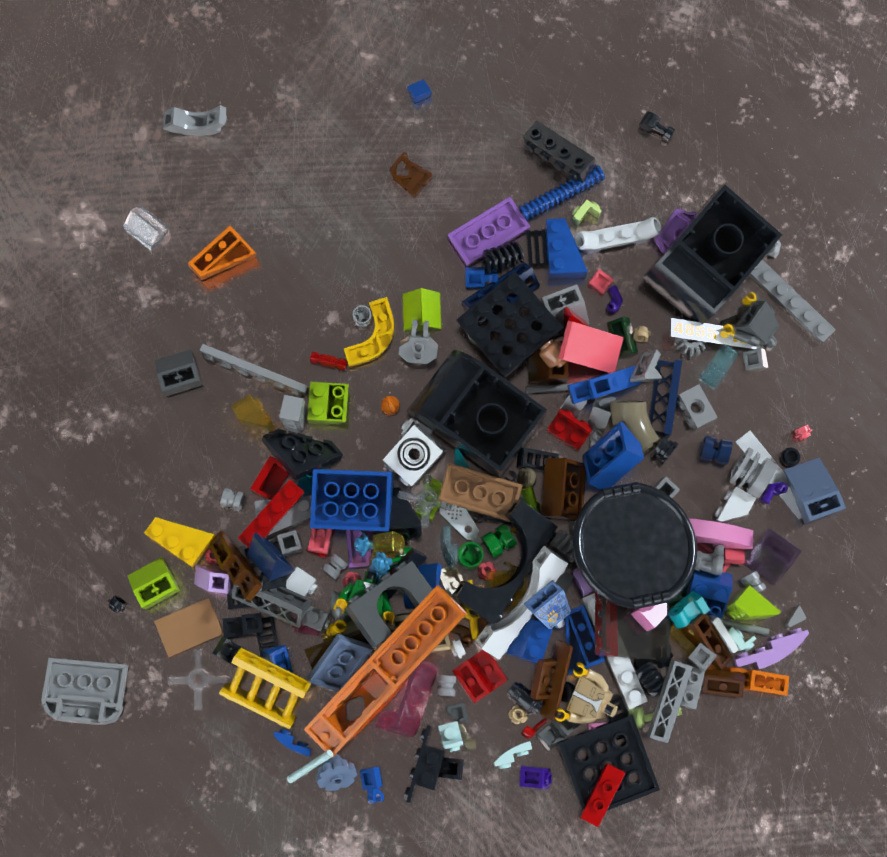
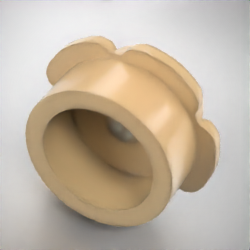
(641, 334)
(514, 718)

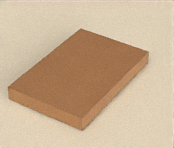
(188, 627)

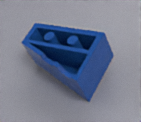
(562, 252)
(582, 638)

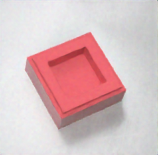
(600, 282)
(734, 556)

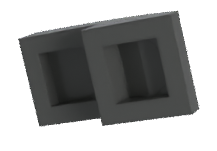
(556, 732)

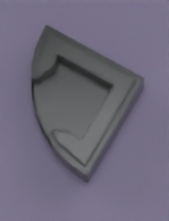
(457, 712)

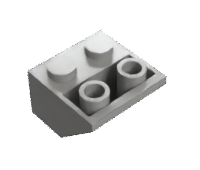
(568, 297)

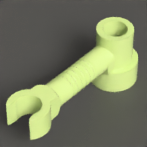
(640, 718)

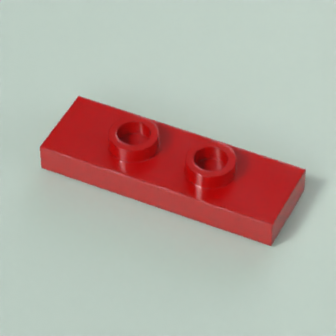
(602, 794)

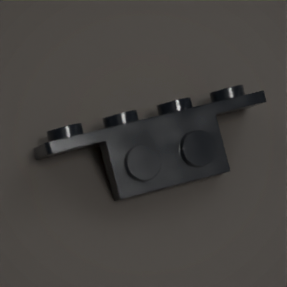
(427, 766)

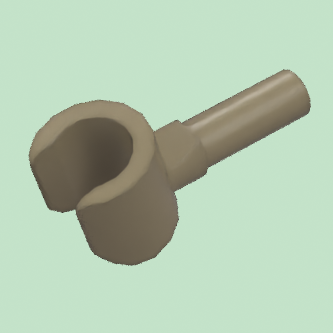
(470, 744)

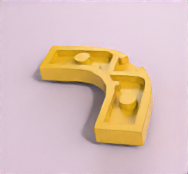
(380, 338)

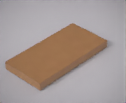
(478, 491)

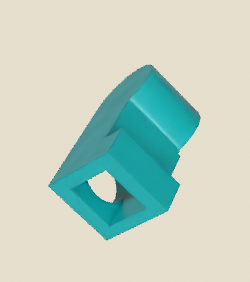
(688, 609)

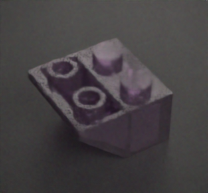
(772, 556)

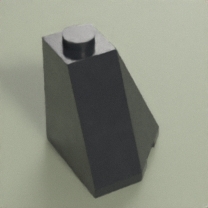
(403, 518)

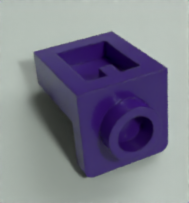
(535, 777)

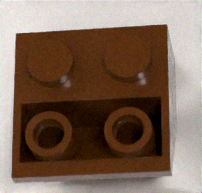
(540, 373)

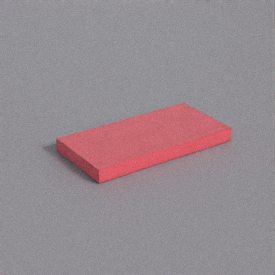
(590, 347)

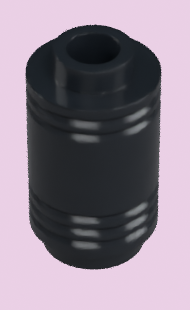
(521, 696)

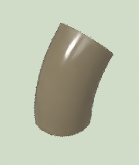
(636, 419)

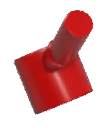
(528, 732)

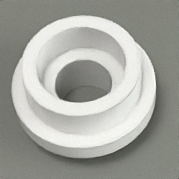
(457, 648)

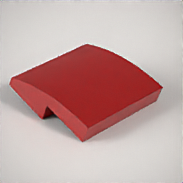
(480, 675)

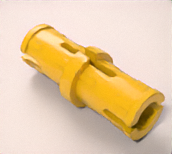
(334, 629)

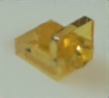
(388, 543)

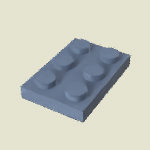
(339, 662)

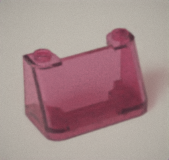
(413, 703)

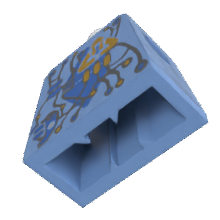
(550, 605)

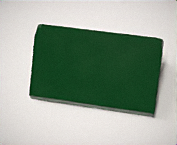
(623, 328)

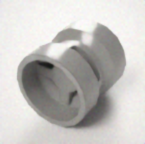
(359, 314)
(232, 499)
(338, 563)
(754, 581)
(445, 685)

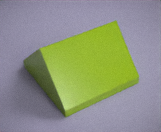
(422, 306)

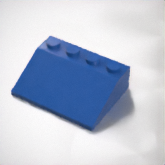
(351, 500)

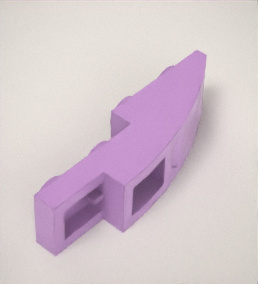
(778, 647)

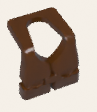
(415, 179)

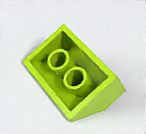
(750, 605)

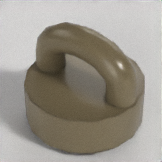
(526, 477)

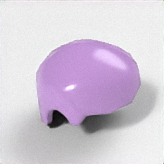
(580, 583)

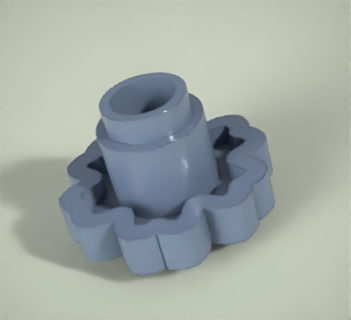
(335, 774)

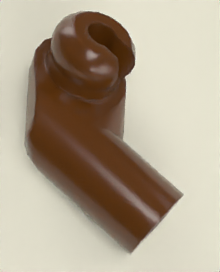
(464, 635)

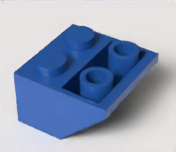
(713, 589)

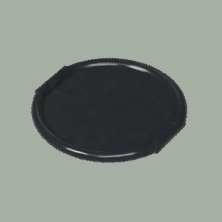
(634, 545)

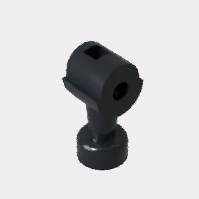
(651, 122)

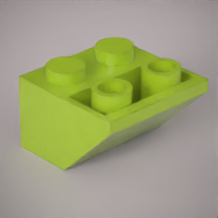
(327, 403)
(153, 583)

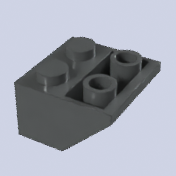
(178, 373)

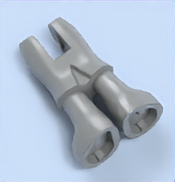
(711, 562)

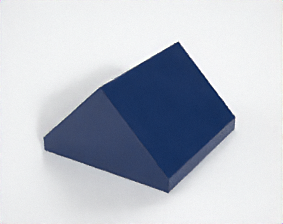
(268, 558)

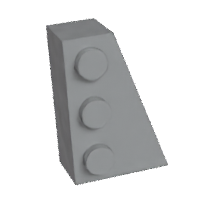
(298, 515)

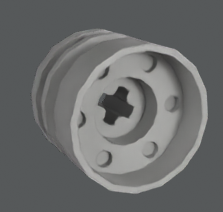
(753, 473)

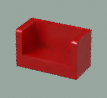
(270, 479)

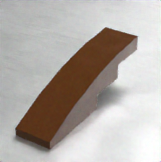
(236, 565)

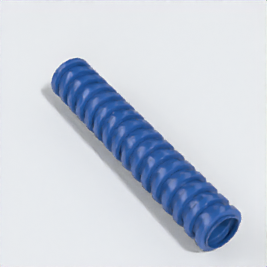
(559, 194)

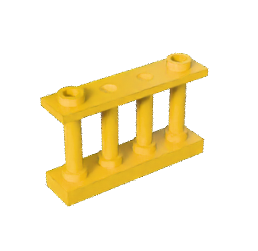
(278, 676)

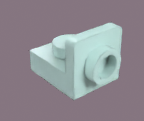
(738, 638)
(450, 736)

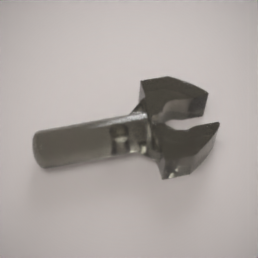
(734, 319)

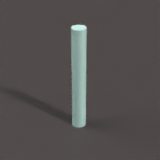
(309, 766)

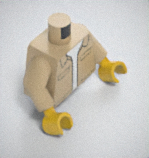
(589, 698)

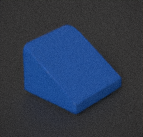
(419, 91)

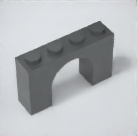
(364, 609)

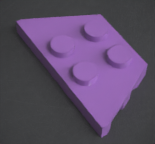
(672, 228)

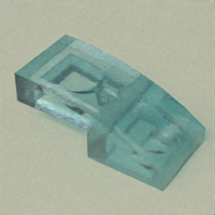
(449, 550)

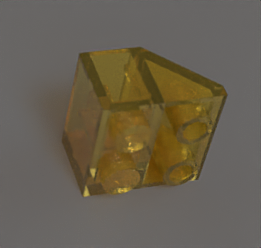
(250, 415)

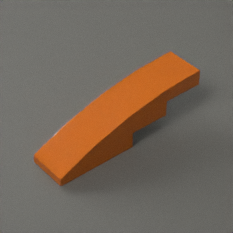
(761, 681)

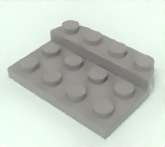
(84, 691)

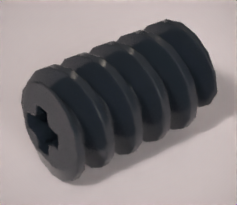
(502, 256)

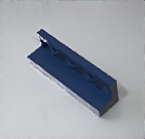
(522, 270)
(672, 393)

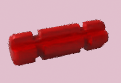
(328, 360)

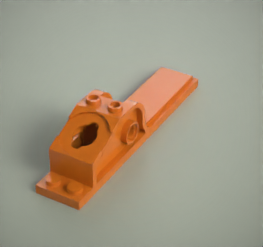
(394, 662)

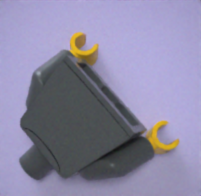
(756, 324)

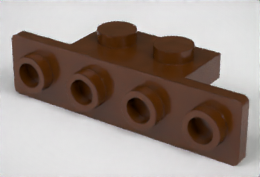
(551, 678)

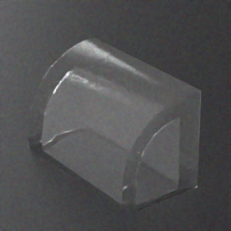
(145, 227)

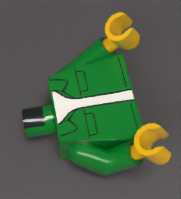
(357, 588)

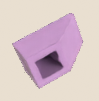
(212, 579)

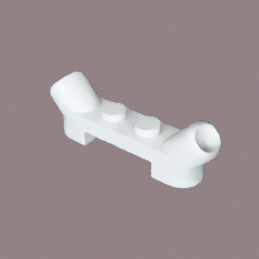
(621, 235)

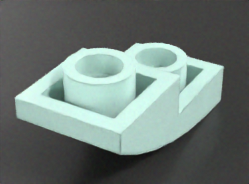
(507, 757)

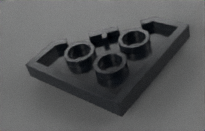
(301, 453)

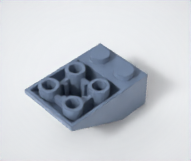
(814, 490)

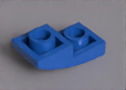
(287, 739)

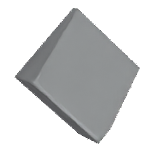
(755, 359)
(574, 408)
(795, 617)

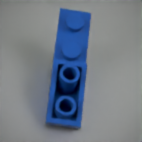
(601, 385)

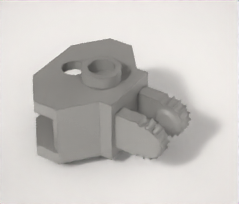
(418, 345)

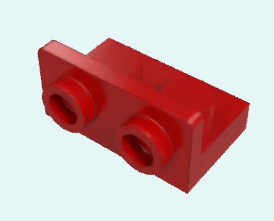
(569, 429)

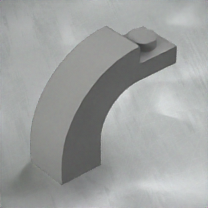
(195, 123)

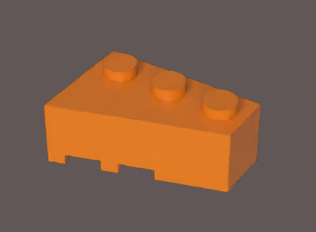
(221, 254)

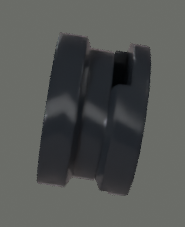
(664, 449)

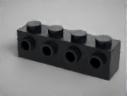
(559, 152)

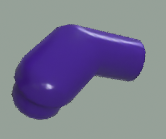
(616, 300)
(773, 489)

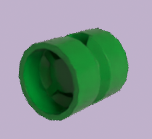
(499, 540)
(470, 555)

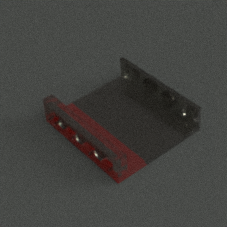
(622, 636)

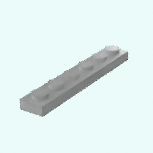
(792, 302)
(246, 368)

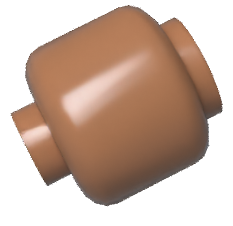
(550, 354)

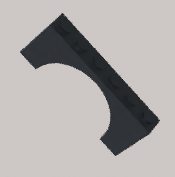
(534, 534)

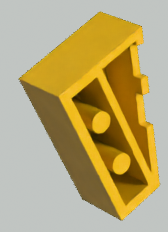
(181, 540)

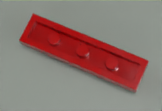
(273, 512)

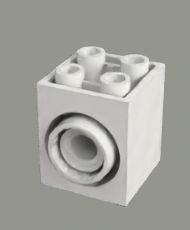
(405, 464)

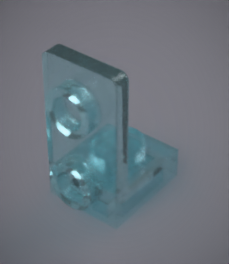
(719, 366)

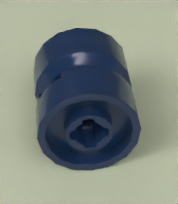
(715, 449)

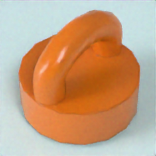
(390, 405)

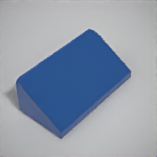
(279, 657)

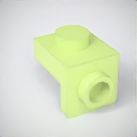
(581, 212)

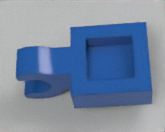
(477, 277)
(372, 781)

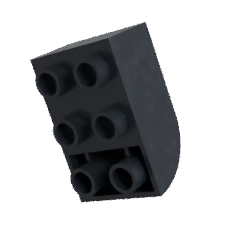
(712, 255)
(477, 412)

